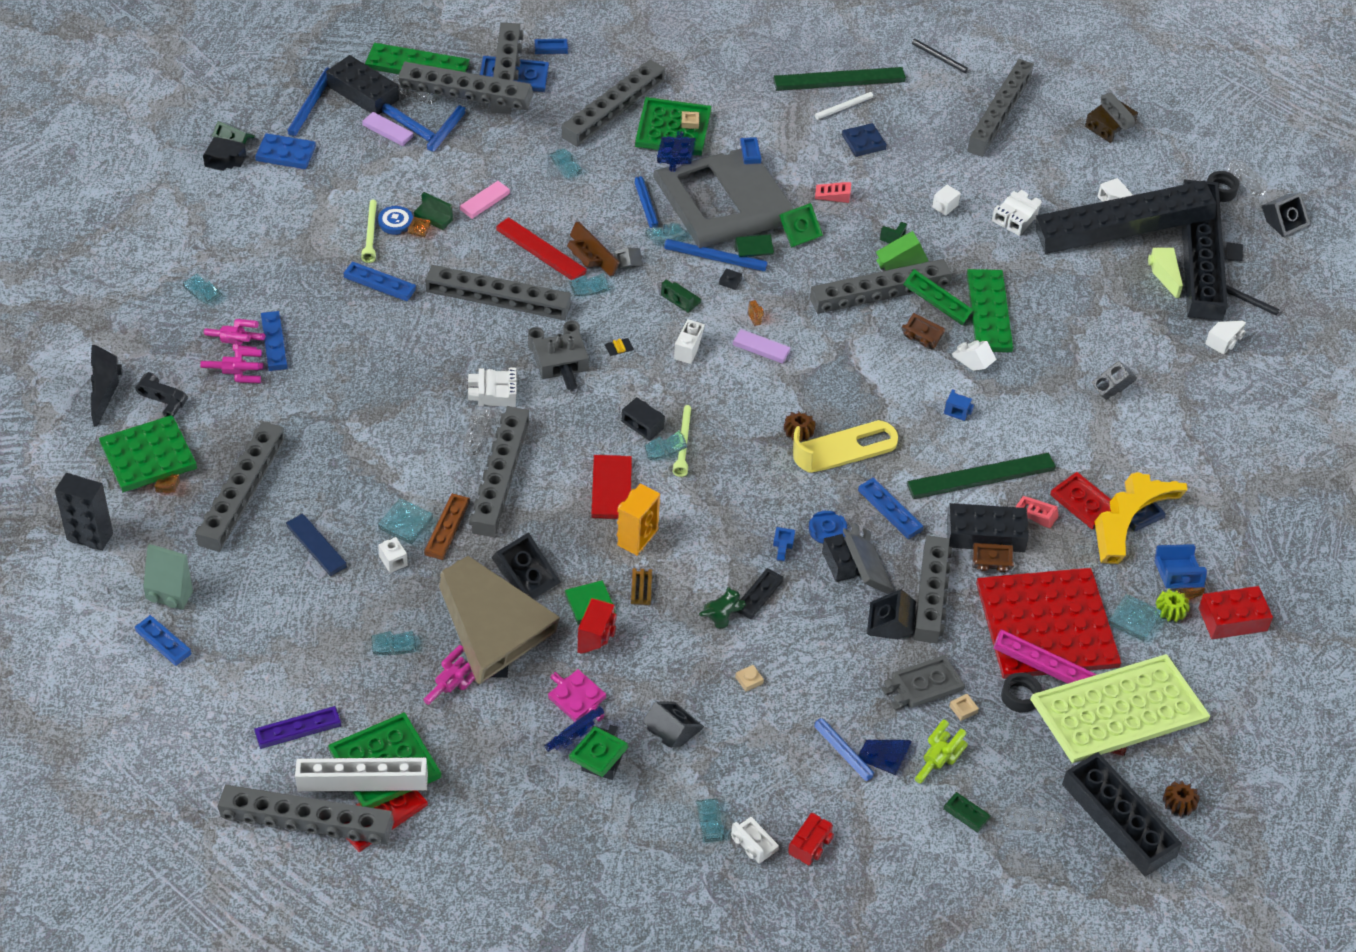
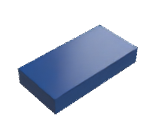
(551, 46)
(750, 150)

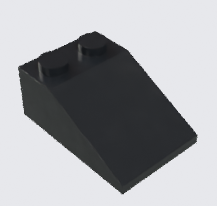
(526, 567)

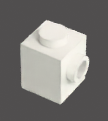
(946, 200)
(393, 555)

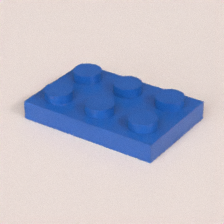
(285, 151)

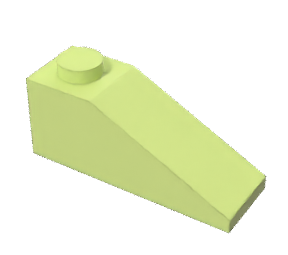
(1166, 269)

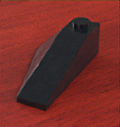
(104, 380)

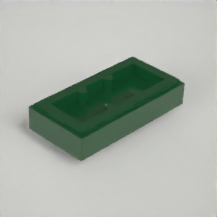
(967, 812)

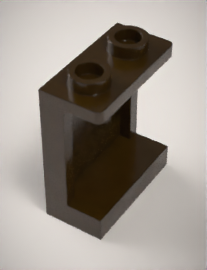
(1103, 124)

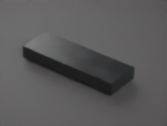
(760, 592)

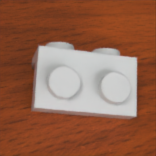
(754, 840)

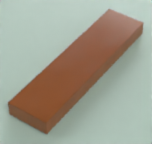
(447, 526)

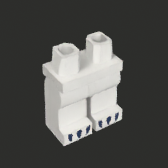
(1017, 210)
(494, 387)

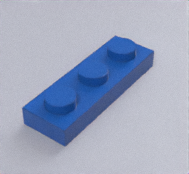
(163, 640)

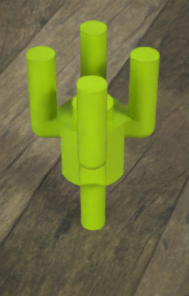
(941, 750)

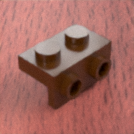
(923, 330)
(992, 557)

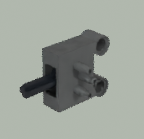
(559, 354)

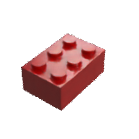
(1235, 612)

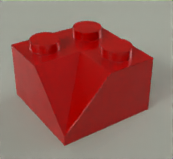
(596, 626)

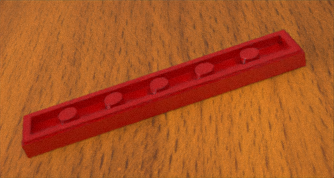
(541, 249)

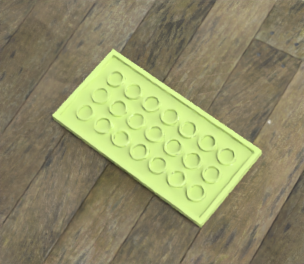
(1119, 708)

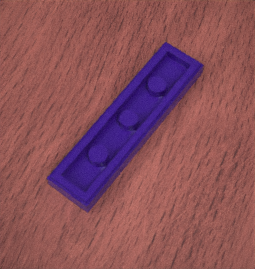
(297, 727)

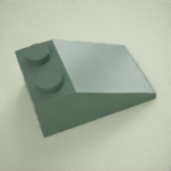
(167, 577)

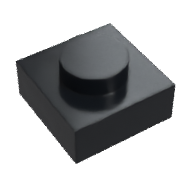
(730, 279)

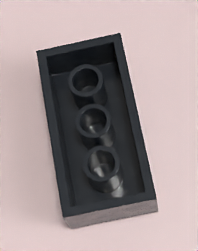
(362, 85)
(84, 511)
(987, 525)

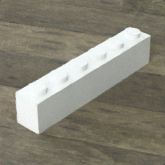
(361, 774)

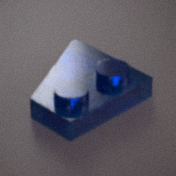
(885, 754)

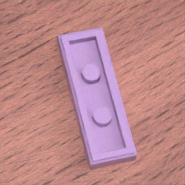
(387, 129)
(761, 346)

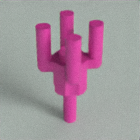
(236, 334)
(237, 365)
(452, 675)

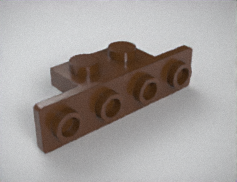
(591, 251)

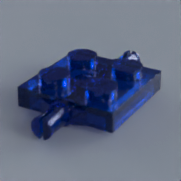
(676, 150)
(578, 728)

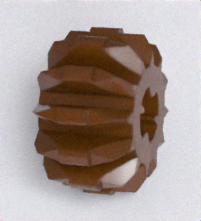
(805, 423)
(1181, 798)

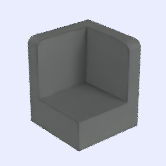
(628, 257)

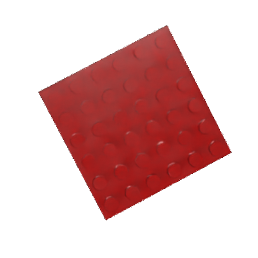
(1052, 611)

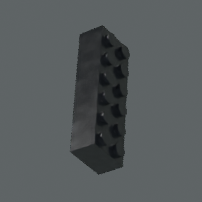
(1121, 814)

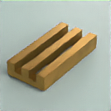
(641, 574)

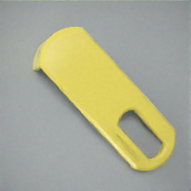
(842, 447)

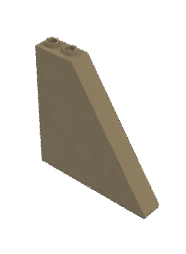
(492, 617)

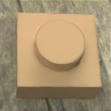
(690, 120)
(749, 678)
(964, 707)

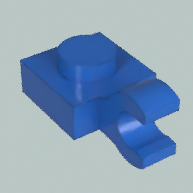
(783, 539)

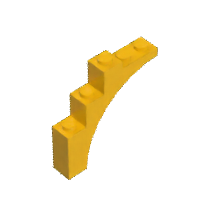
(1113, 525)

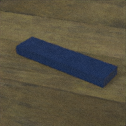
(316, 544)

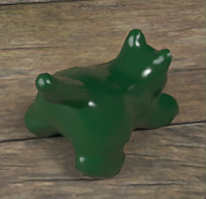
(721, 608)

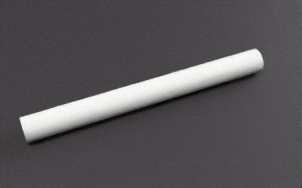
(844, 105)

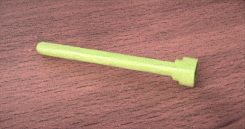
(368, 253)
(680, 467)

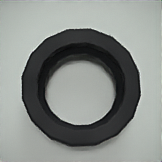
(1228, 179)
(1019, 679)

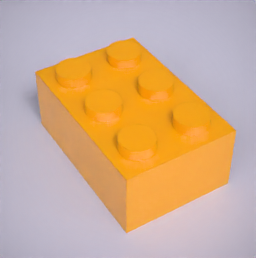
(638, 519)

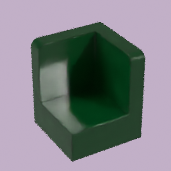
(890, 235)

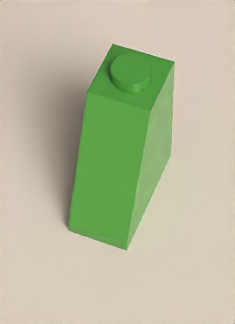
(901, 253)

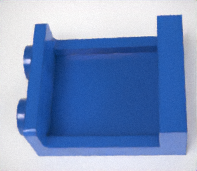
(1179, 567)

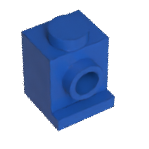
(958, 406)

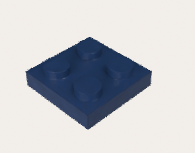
(864, 139)

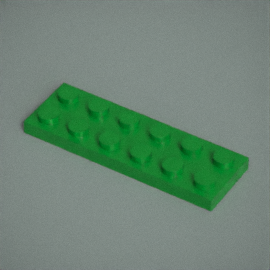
(391, 59)
(990, 309)

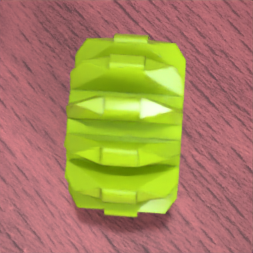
(1172, 605)

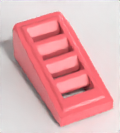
(837, 192)
(1048, 515)

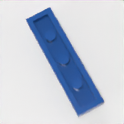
(379, 281)
(274, 341)
(890, 508)

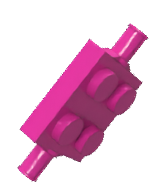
(576, 695)

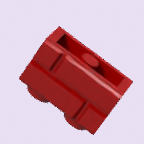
(810, 839)

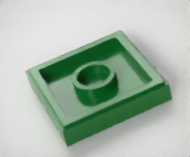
(801, 225)
(580, 597)
(598, 751)

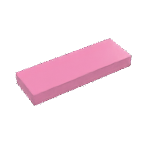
(484, 199)

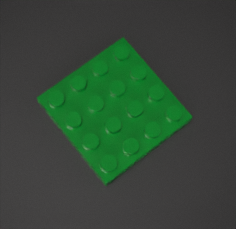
(664, 119)
(147, 453)
(386, 739)

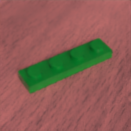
(938, 297)

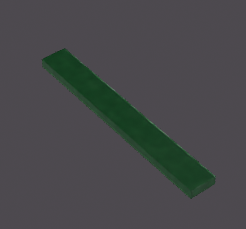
(839, 78)
(980, 475)

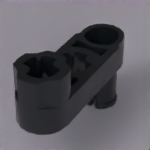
(152, 389)

